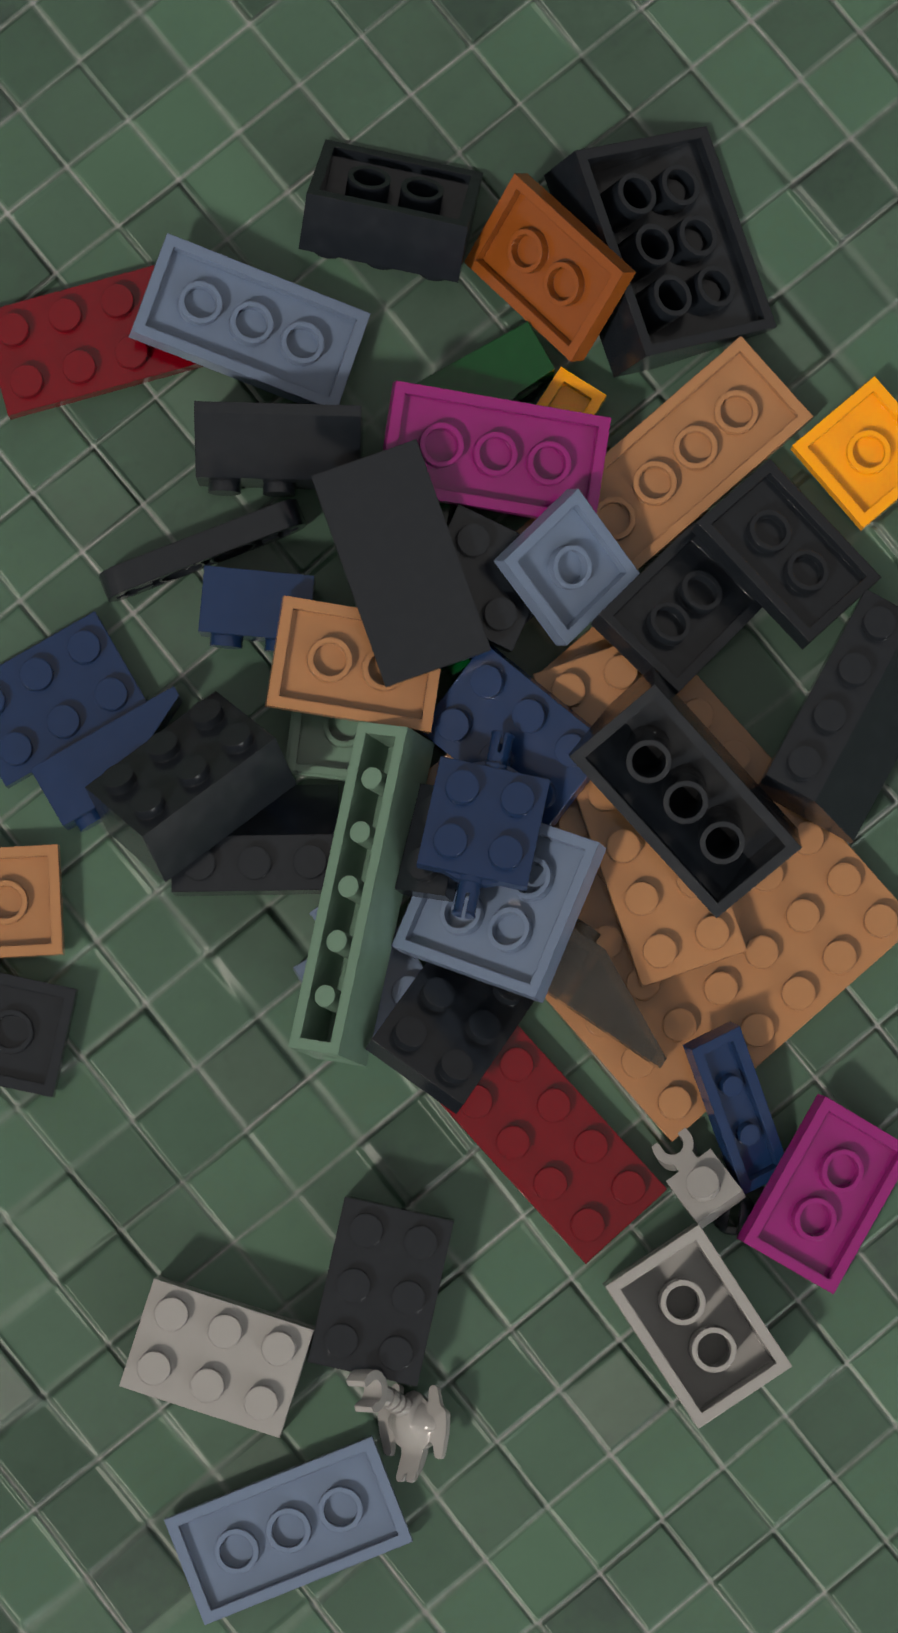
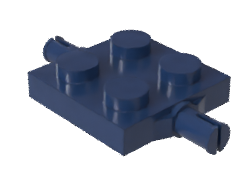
(483, 824)

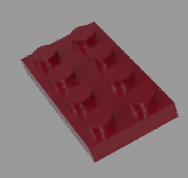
(78, 345)
(556, 1148)

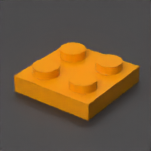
(856, 453)

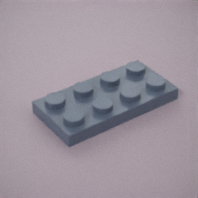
(249, 324)
(288, 1530)

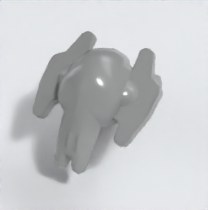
(404, 1419)

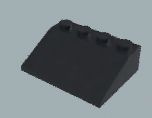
(676, 225)

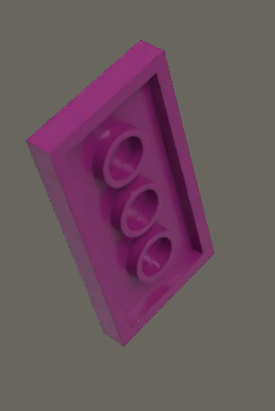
(498, 449)

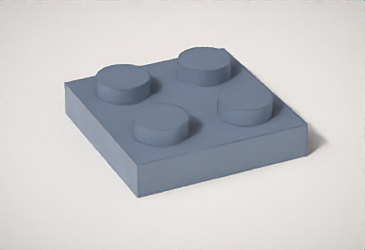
(566, 567)

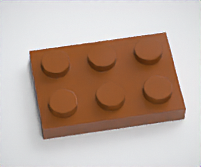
(549, 267)

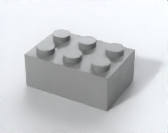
(697, 1325)
(217, 1356)

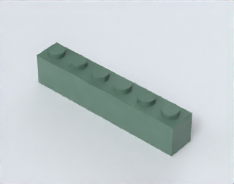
(359, 895)

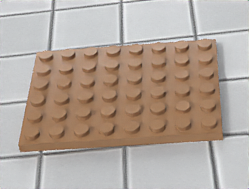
(803, 928)

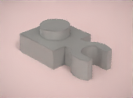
(701, 1182)

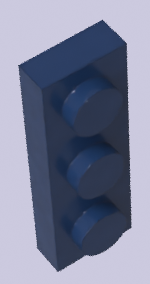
(735, 1105)

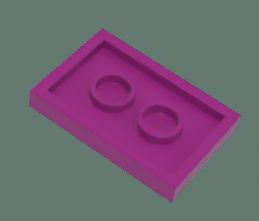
(824, 1194)

